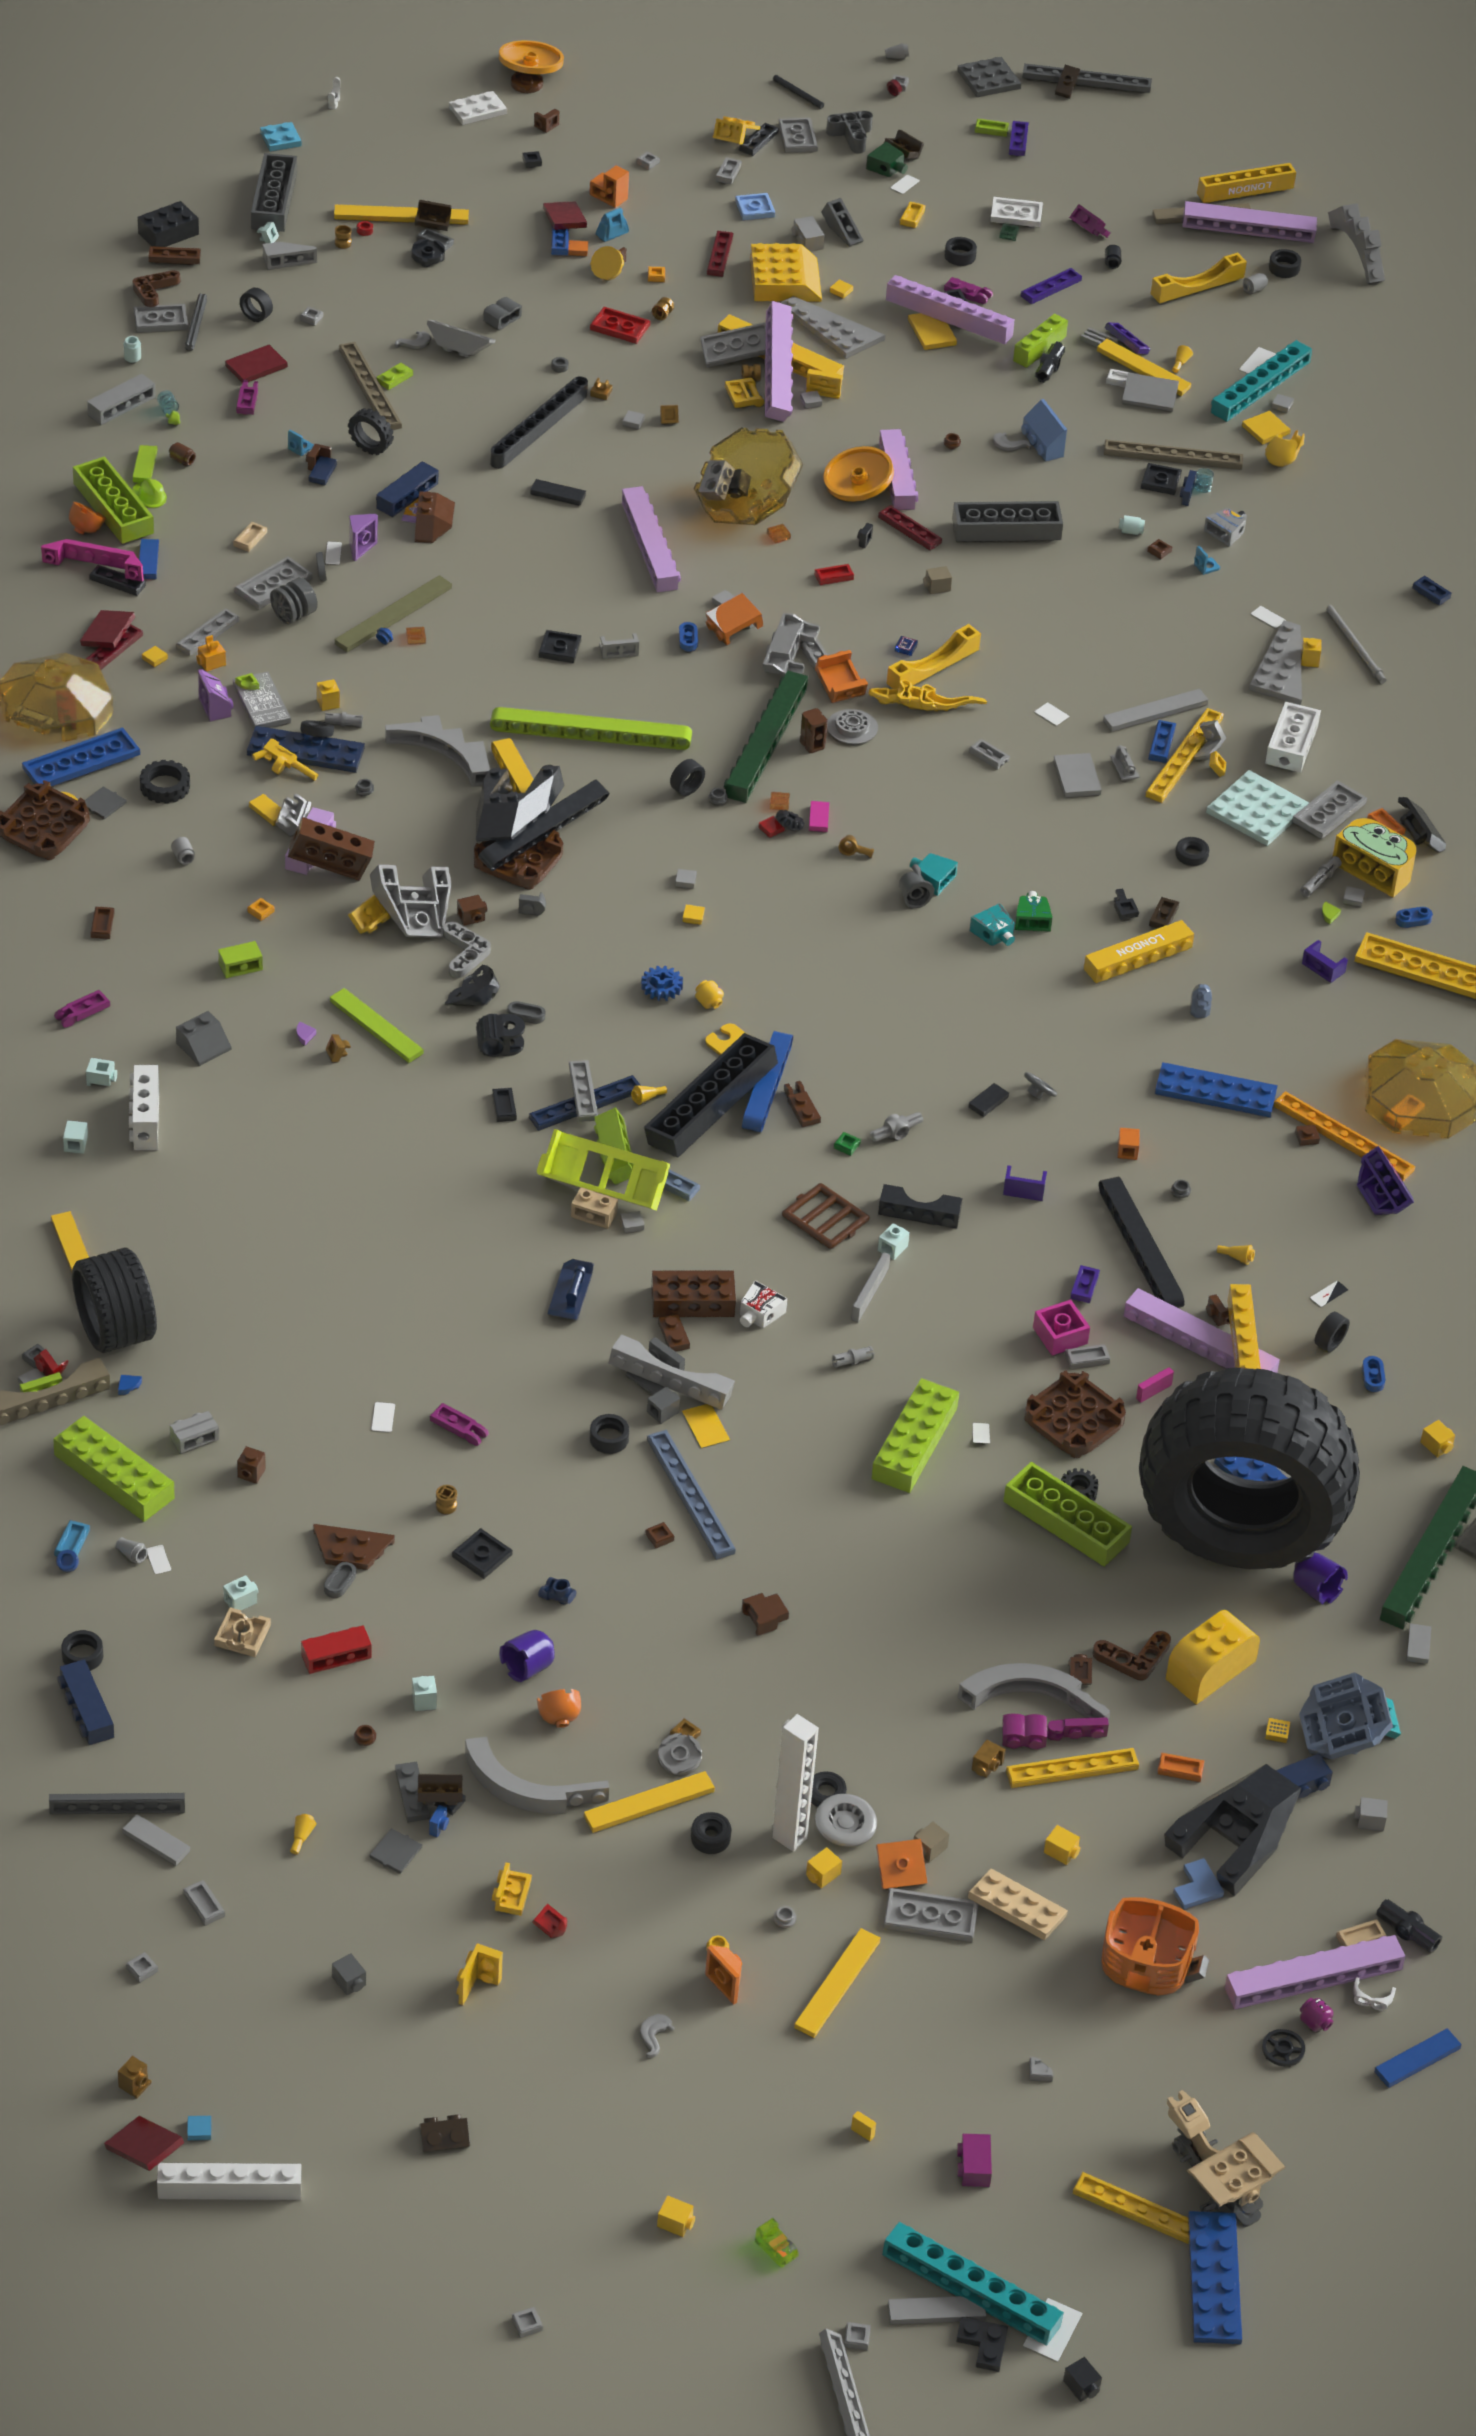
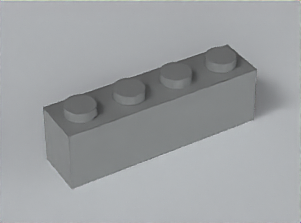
(121, 399)

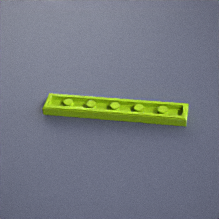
(376, 1025)

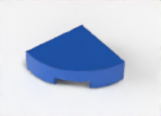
(128, 1383)

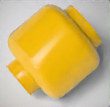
(709, 994)

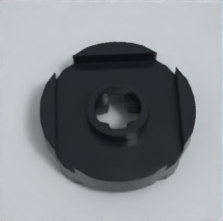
(428, 252)

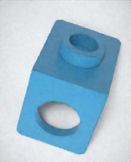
(296, 442)
(1201, 560)

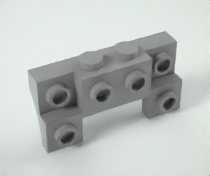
(786, 643)

